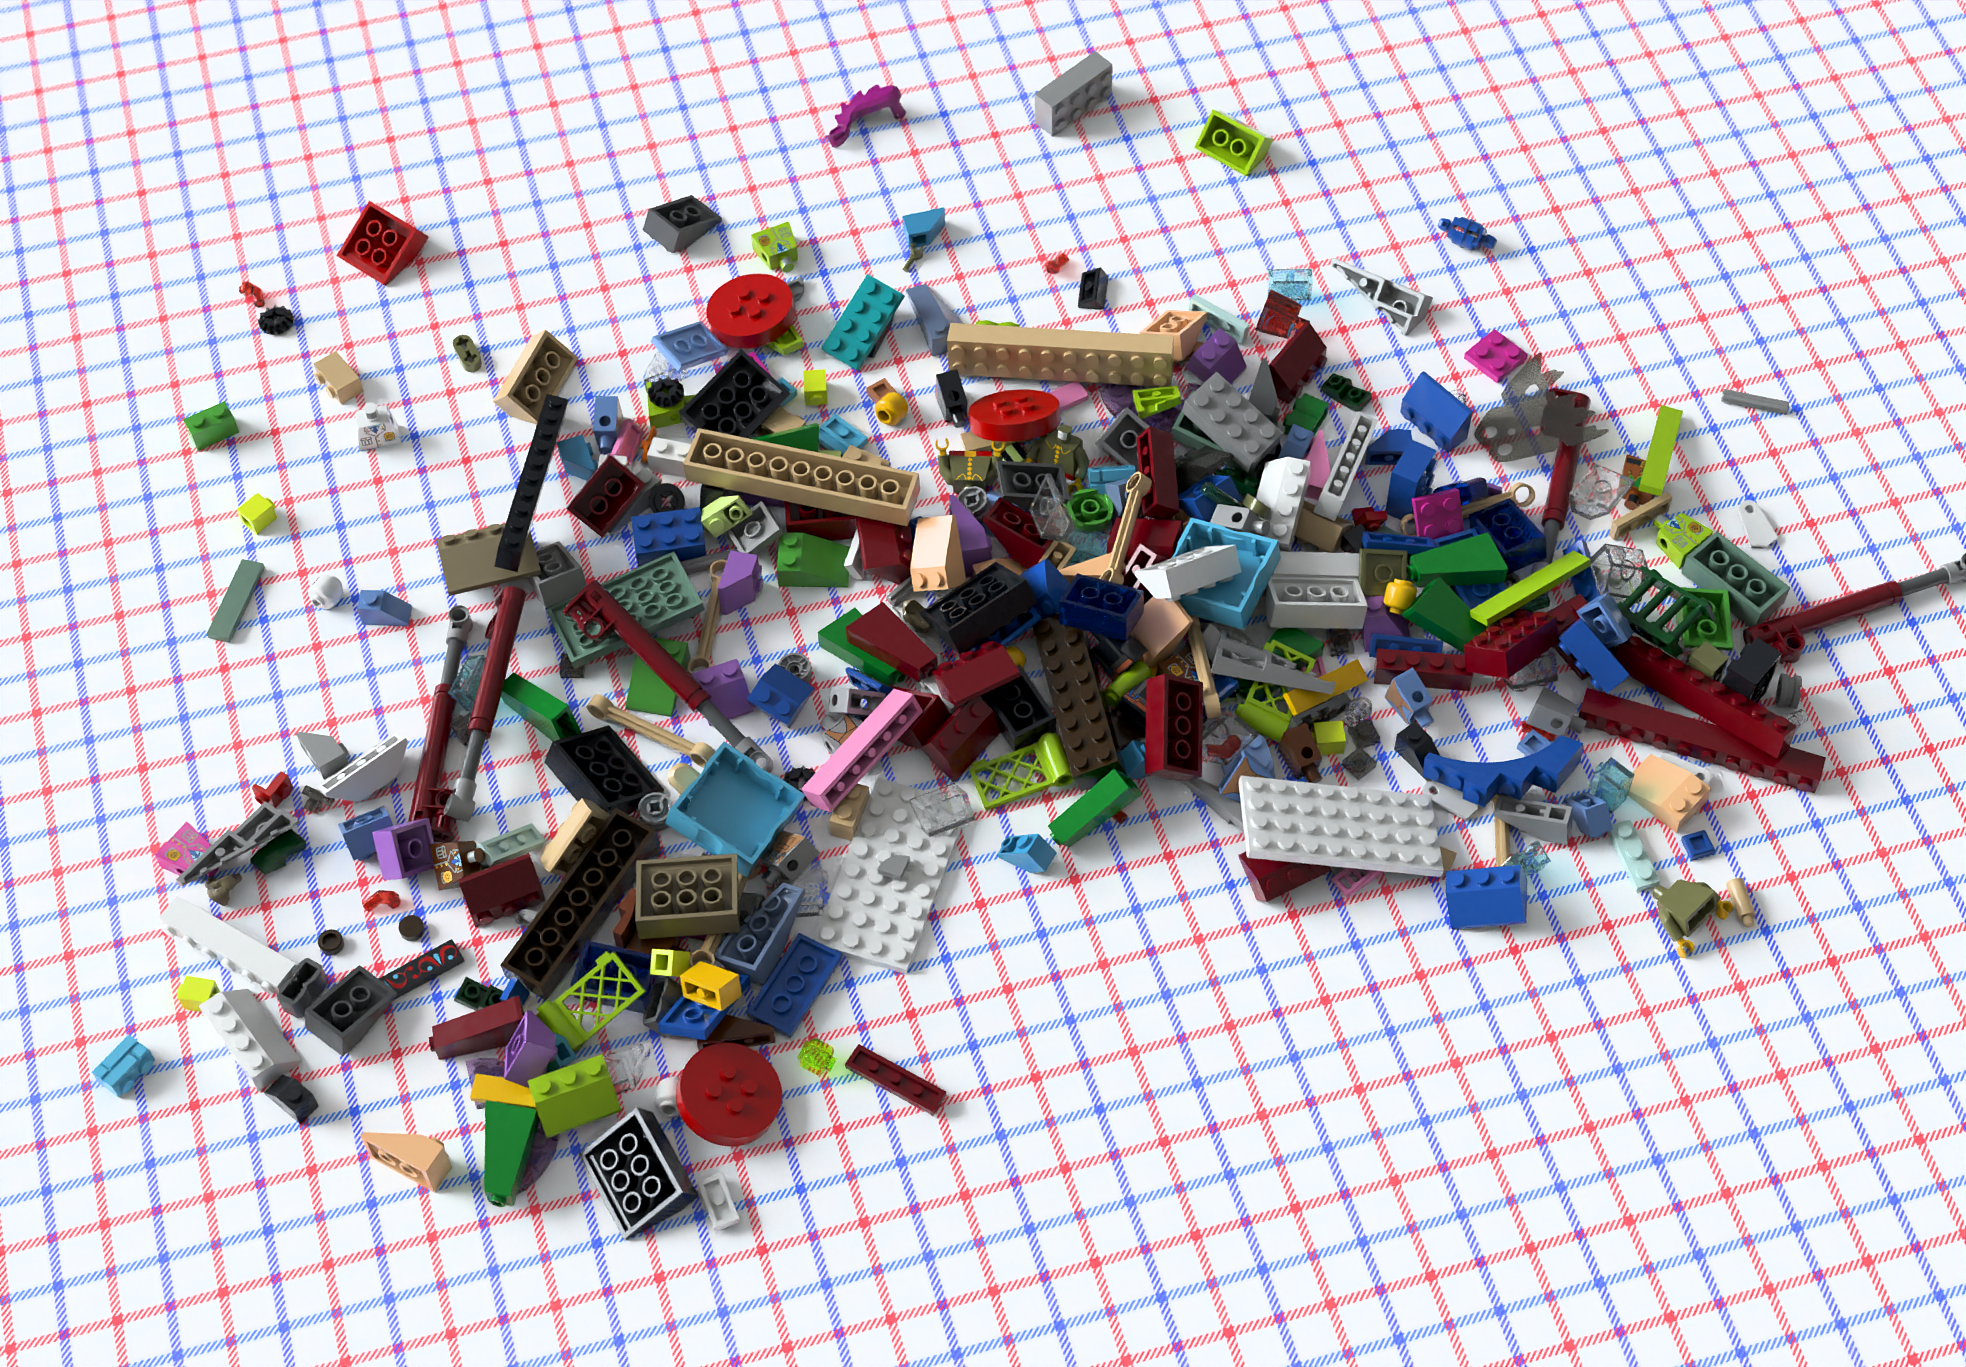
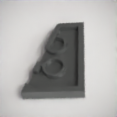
(1322, 712)

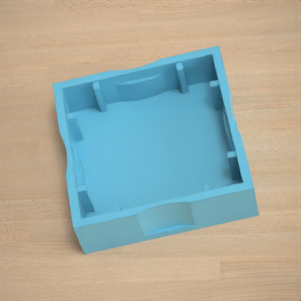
(1236, 599)
(735, 808)

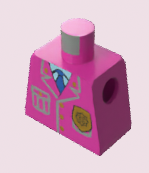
(183, 850)

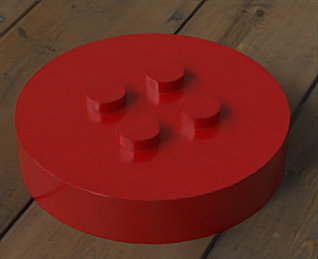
(751, 310)
(1014, 415)
(728, 1094)

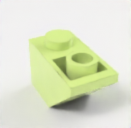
(724, 514)

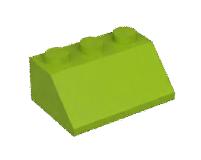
(1233, 142)
(574, 1095)

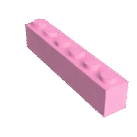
(862, 750)

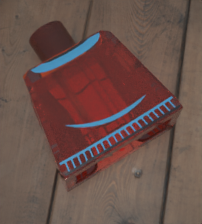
(1280, 316)

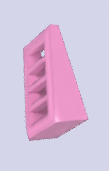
(1356, 886)

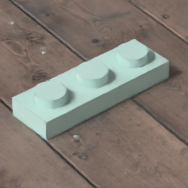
(1220, 318)
(512, 844)
(1633, 856)

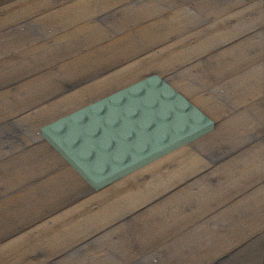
(653, 594)

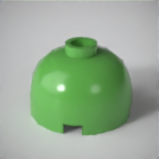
(1090, 510)

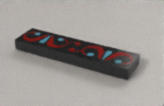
(423, 968)

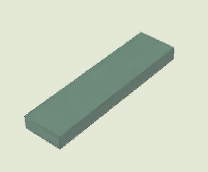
(235, 600)

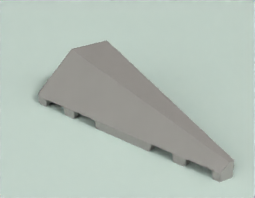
(1399, 303)
(1250, 663)
(1225, 807)
(255, 830)

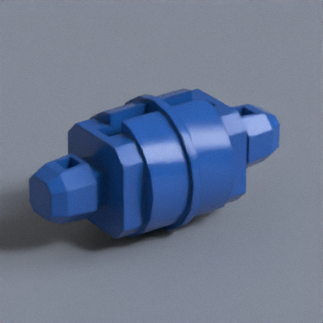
(1469, 228)

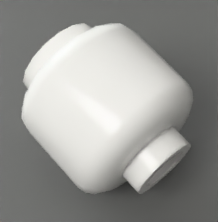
(325, 591)
(666, 1097)

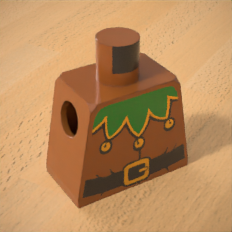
(1633, 469)

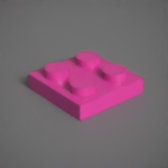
(1495, 356)
(1438, 514)

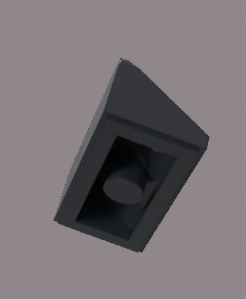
(1093, 289)

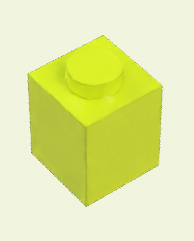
(815, 387)
(257, 513)
(1329, 737)
(669, 962)
(196, 991)

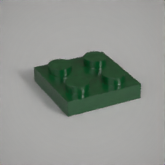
(1242, 483)

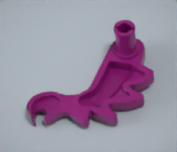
(874, 100)

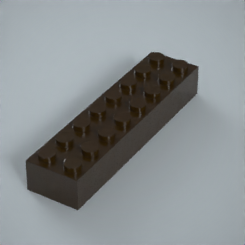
(1078, 701)
(580, 904)

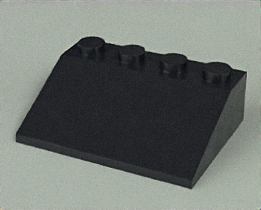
(735, 399)
(979, 607)
(601, 770)
(638, 1173)

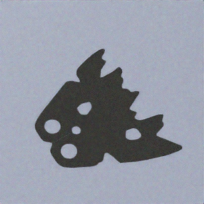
(1542, 409)

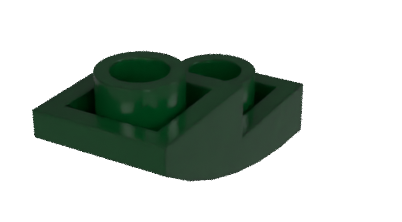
(1342, 391)
(274, 853)
(476, 995)

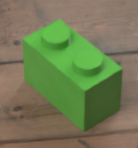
(211, 425)

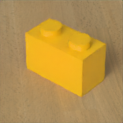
(711, 985)

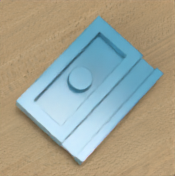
(839, 435)

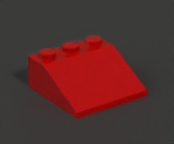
(381, 244)

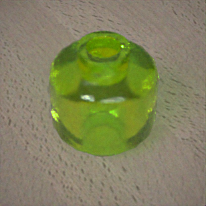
(817, 1056)

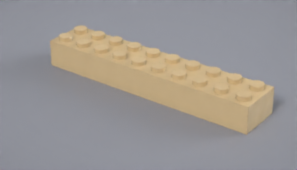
(1061, 354)
(802, 477)

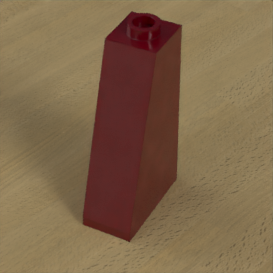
(892, 642)
(478, 1030)

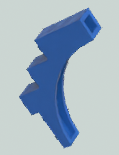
(1513, 777)

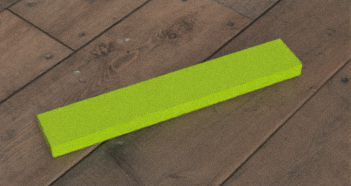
(1660, 450)
(1530, 588)

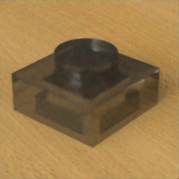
(567, 669)
(1364, 734)
(1359, 763)

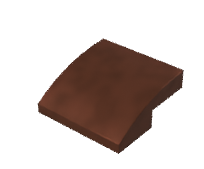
(626, 926)

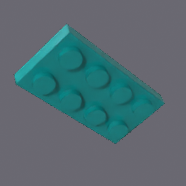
(862, 322)

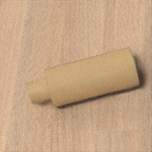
(1741, 901)

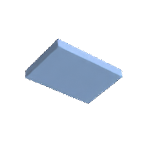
(689, 346)

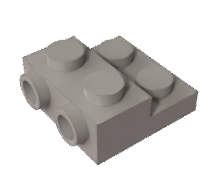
(756, 531)

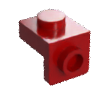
(1369, 518)
(276, 791)

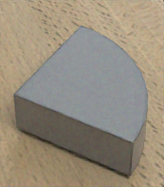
(797, 288)
(894, 866)
(525, 917)

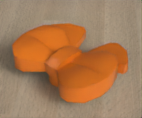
(646, 444)

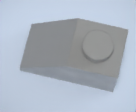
(323, 752)

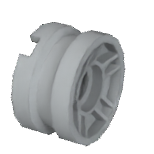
(973, 495)
(797, 662)
(1788, 691)
(653, 802)

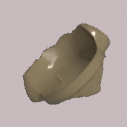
(911, 615)
(219, 889)

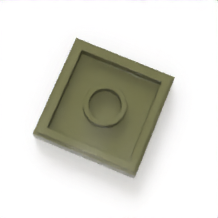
(1379, 568)

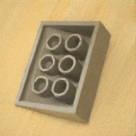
(471, 557)
(687, 896)

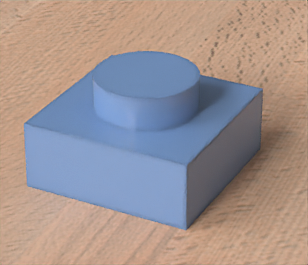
(1532, 743)

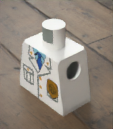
(376, 427)

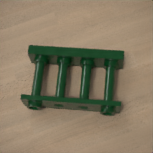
(1653, 631)

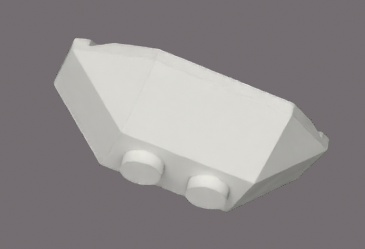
(368, 771)

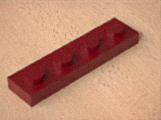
(895, 1079)

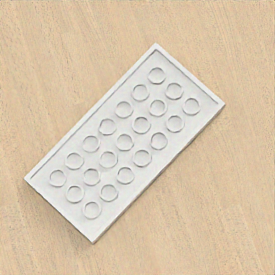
(1340, 826)
(874, 914)

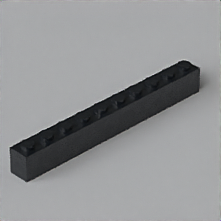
(531, 483)

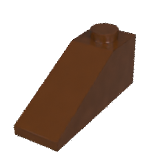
(739, 1031)

